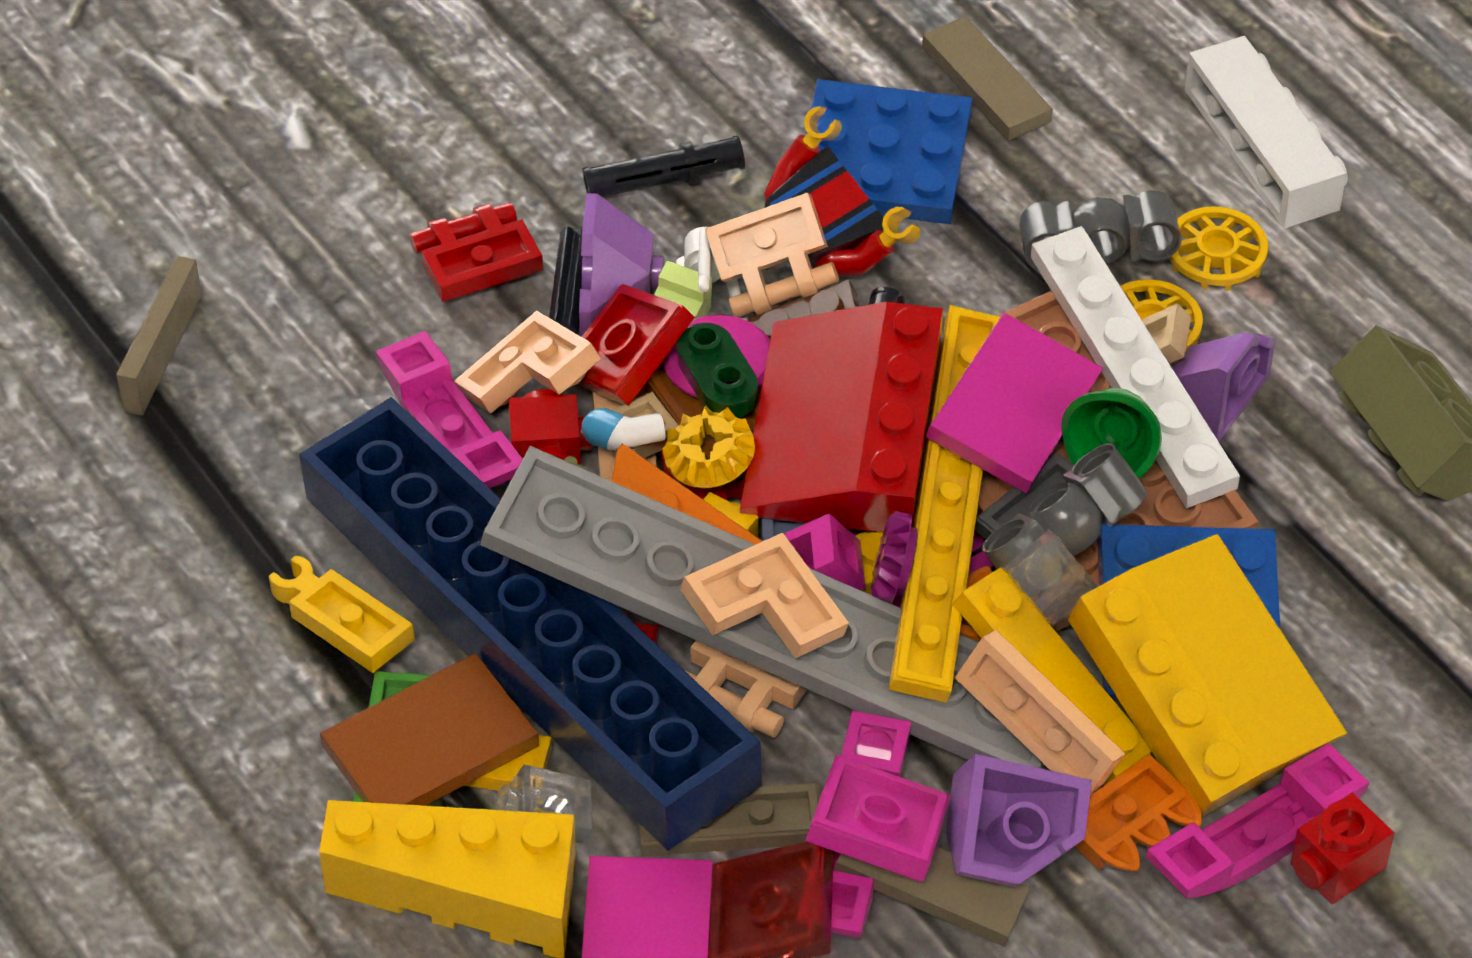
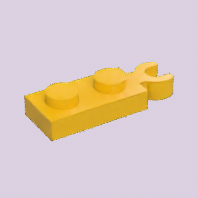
(343, 614)

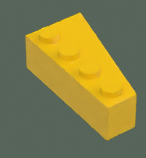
(457, 865)

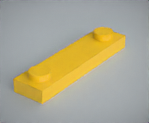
(1003, 607)

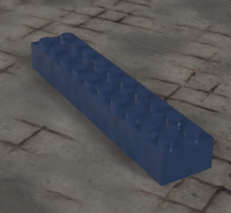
(553, 648)

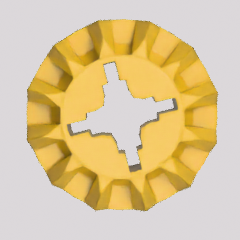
(730, 453)

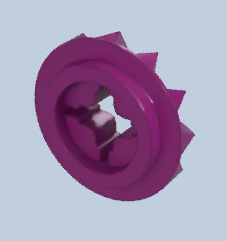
(894, 557)

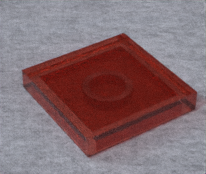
(773, 904)

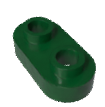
(712, 359)

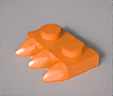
(1135, 811)

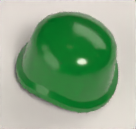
(1114, 418)

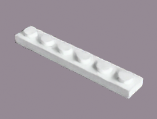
(1134, 362)

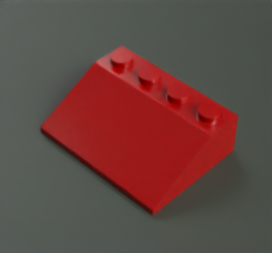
(845, 415)

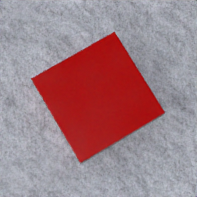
(632, 340)

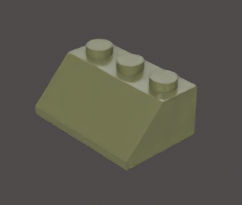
(1412, 411)

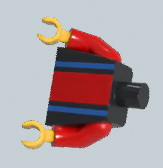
(850, 222)

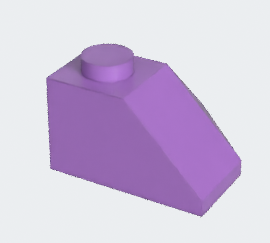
(614, 254)
(1225, 376)
(1013, 818)

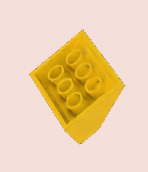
(1204, 672)

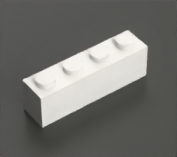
(1265, 131)

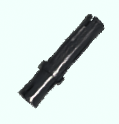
(662, 168)

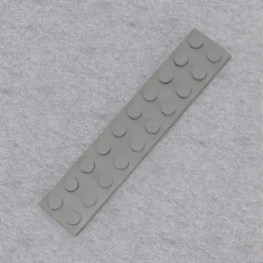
(642, 550)

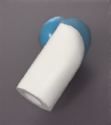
(611, 429)

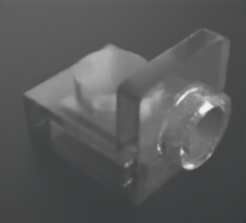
(1050, 577)
(549, 792)

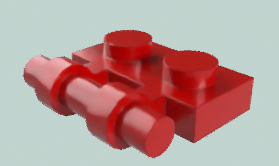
(476, 250)

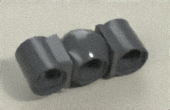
(1141, 226)
(1094, 492)

